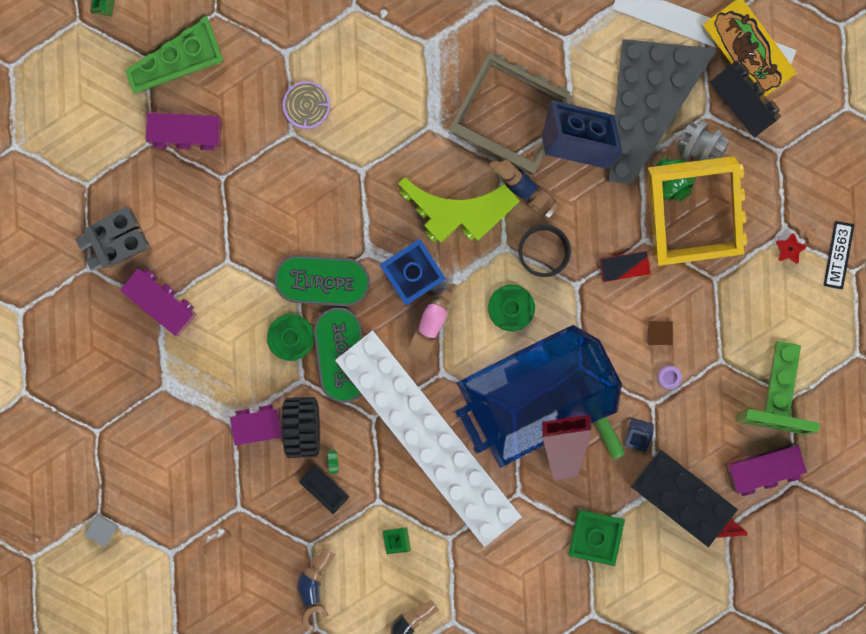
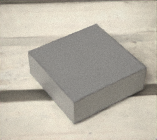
(101, 530)

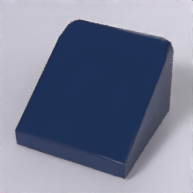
(639, 434)

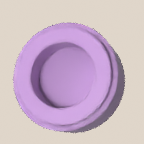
(669, 377)

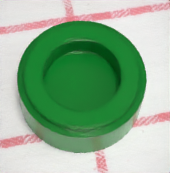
(332, 461)

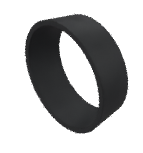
(561, 235)

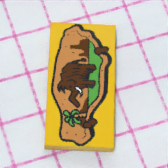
(744, 39)

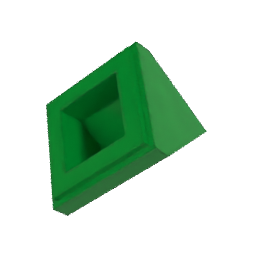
(102, 7)

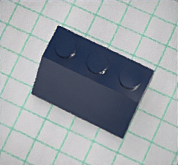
(581, 135)

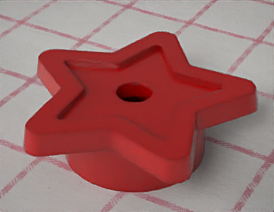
(784, 249)

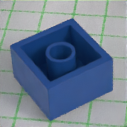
(413, 272)

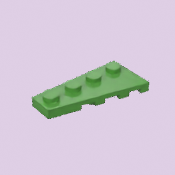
(177, 58)

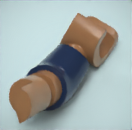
(525, 188)
(309, 584)

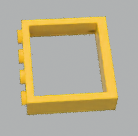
(694, 169)

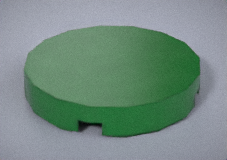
(511, 307)
(290, 337)

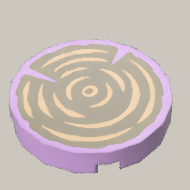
(306, 105)

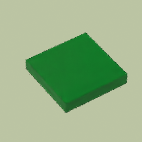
(596, 537)

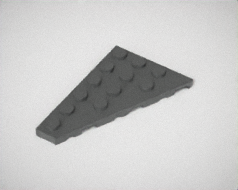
(650, 92)

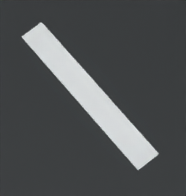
(676, 20)

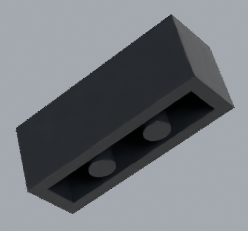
(746, 98)

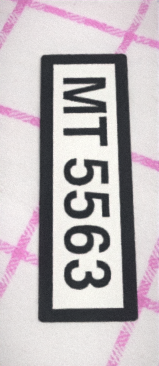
(838, 255)

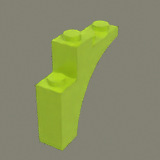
(446, 215)

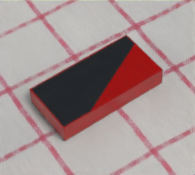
(625, 266)

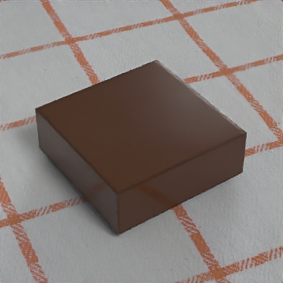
(660, 332)

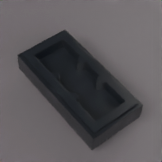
(324, 489)

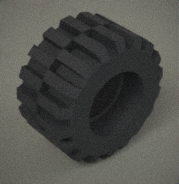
(301, 427)

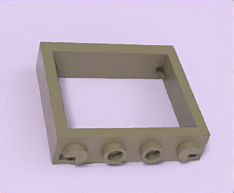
(519, 73)

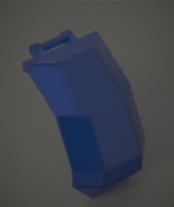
(543, 382)

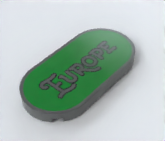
(322, 280)
(335, 334)

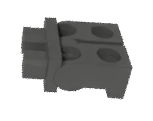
(105, 241)

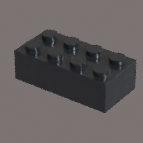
(684, 497)

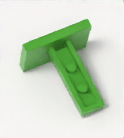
(780, 395)

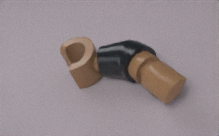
(407, 623)

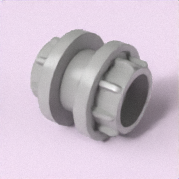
(701, 143)

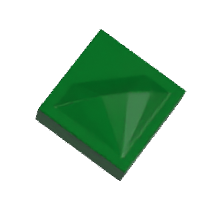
(396, 540)

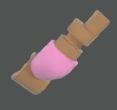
(431, 323)

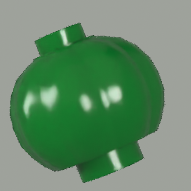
(677, 188)

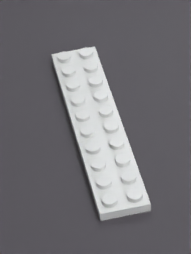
(428, 438)

